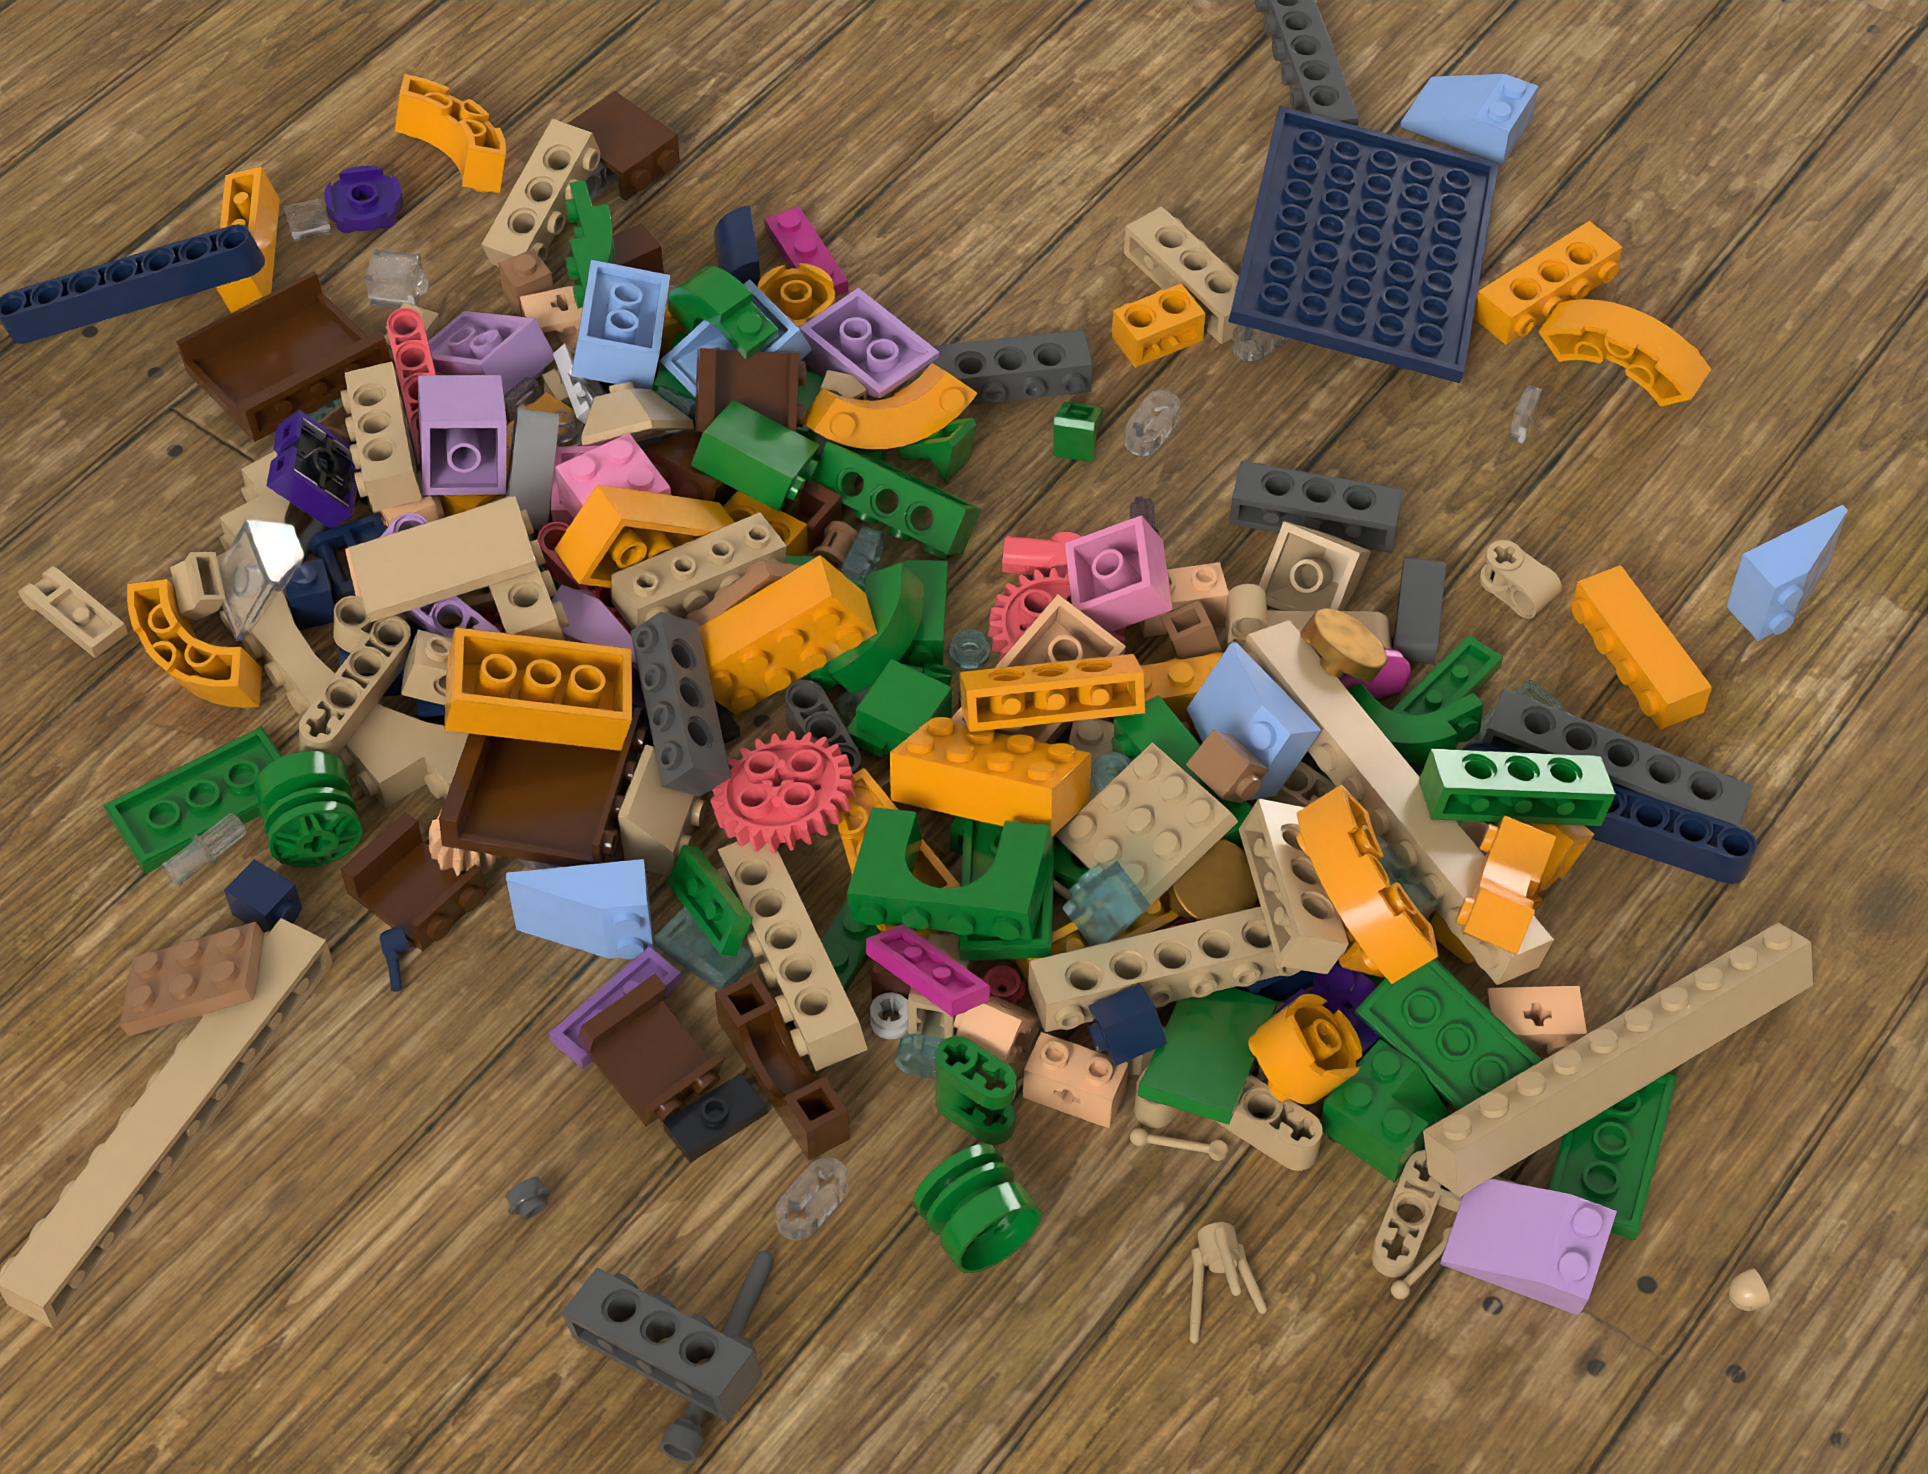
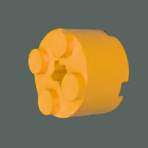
(799, 291)
(1306, 1050)

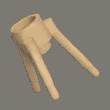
(1222, 1254)

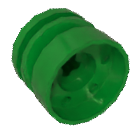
(308, 809)
(977, 1208)

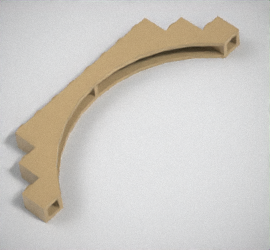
(389, 749)

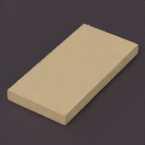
(442, 559)

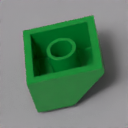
(1383, 1110)

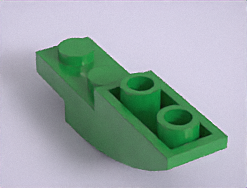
(591, 237)

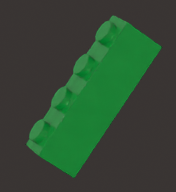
(1167, 732)

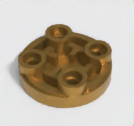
(1344, 645)
(1215, 885)

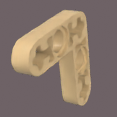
(1426, 1197)

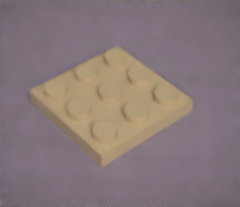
(1149, 822)

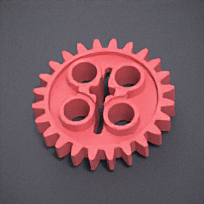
(1013, 613)
(784, 791)

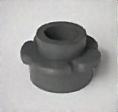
(528, 1198)

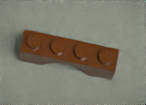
(800, 1098)

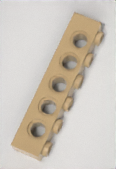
(793, 956)
(1166, 962)

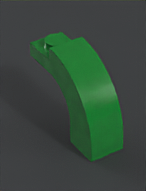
(725, 304)
(897, 610)
(1418, 734)

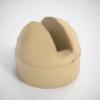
(1749, 1291)

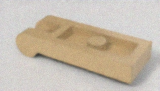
(74, 612)

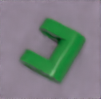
(961, 1088)

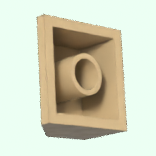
(657, 819)

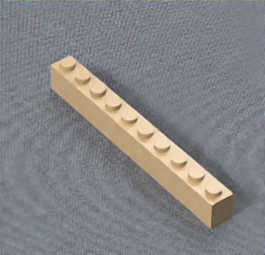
(1387, 787)
(1617, 1059)
(160, 1131)

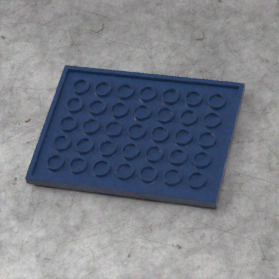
(1366, 244)

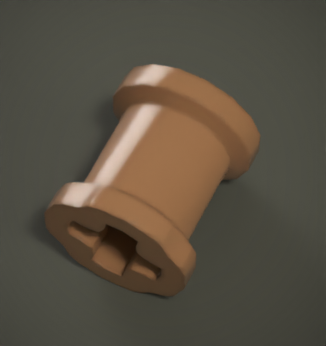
(836, 547)

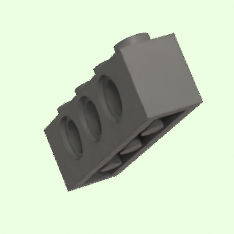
(1020, 366)
(1332, 505)
(680, 704)
(714, 1385)

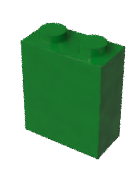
(756, 456)

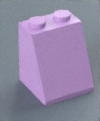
(462, 434)

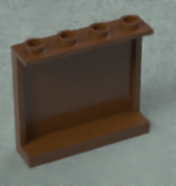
(279, 356)
(540, 798)

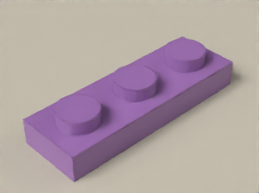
(641, 968)

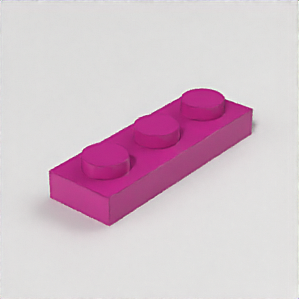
(801, 244)
(928, 970)

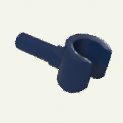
(394, 943)

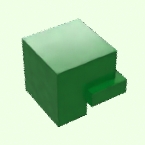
(897, 708)

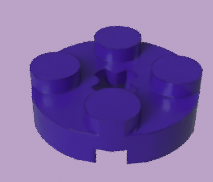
(378, 211)

